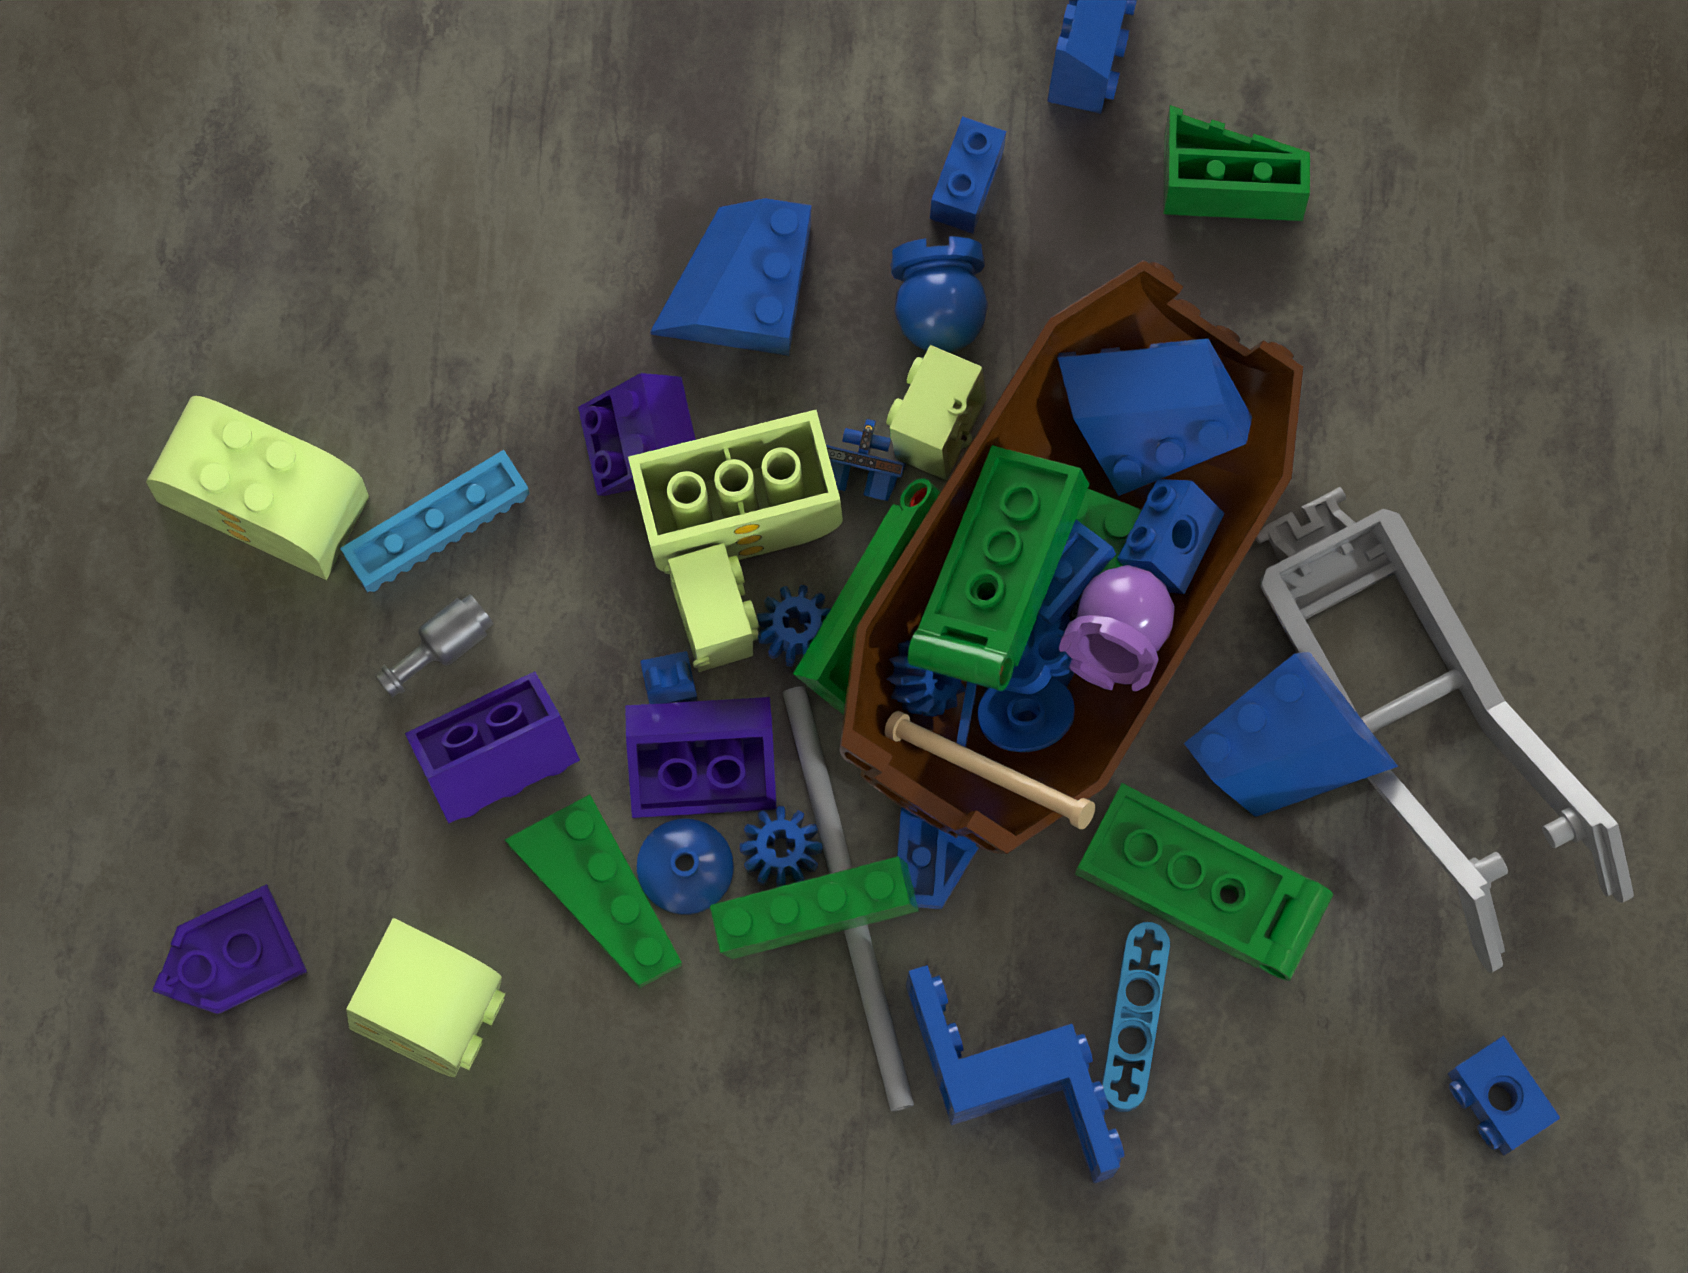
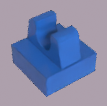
(669, 679)

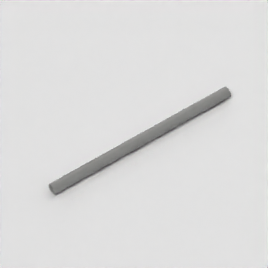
(857, 938)

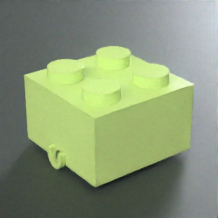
(937, 411)
(711, 606)

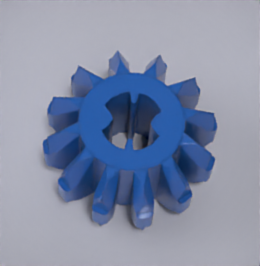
(807, 613)
(922, 689)
(795, 838)

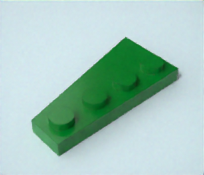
(591, 878)

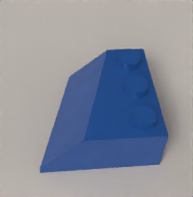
(1087, 51)
(742, 279)
(1154, 409)
(1288, 740)

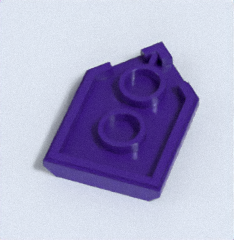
(230, 954)

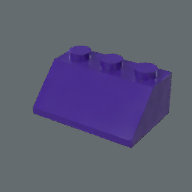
(492, 747)
(700, 757)

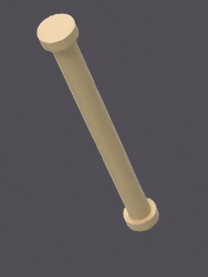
(1078, 811)

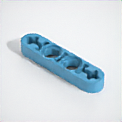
(1140, 1017)

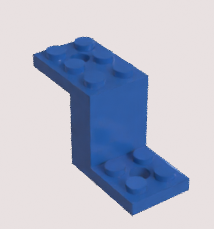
(1015, 1074)

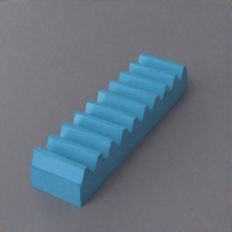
(435, 521)

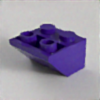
(632, 420)

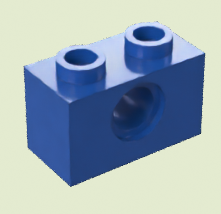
(967, 174)
(1172, 533)
(1501, 1067)

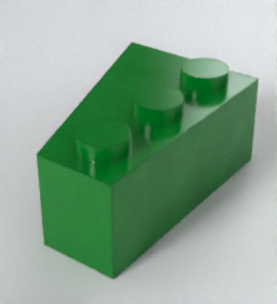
(1231, 174)

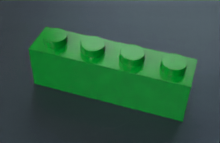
(814, 908)

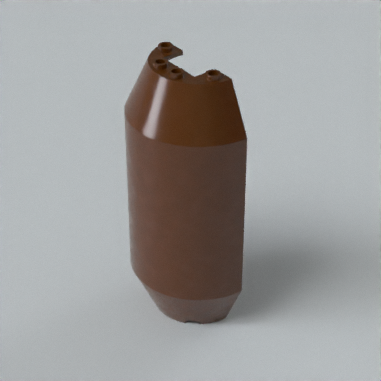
(1038, 421)

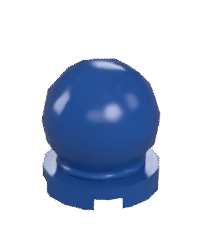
(939, 294)

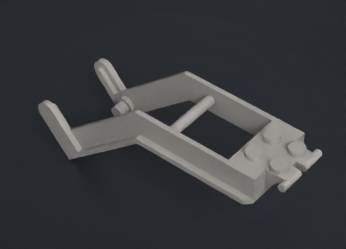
(1342, 557)

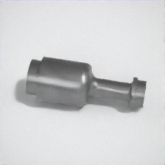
(442, 640)

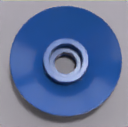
(1004, 712)
(685, 890)

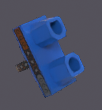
(882, 471)

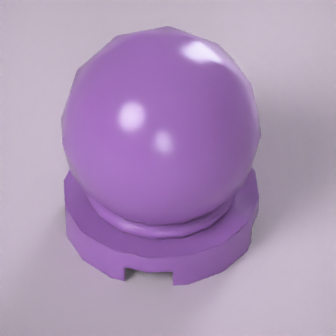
(1119, 628)

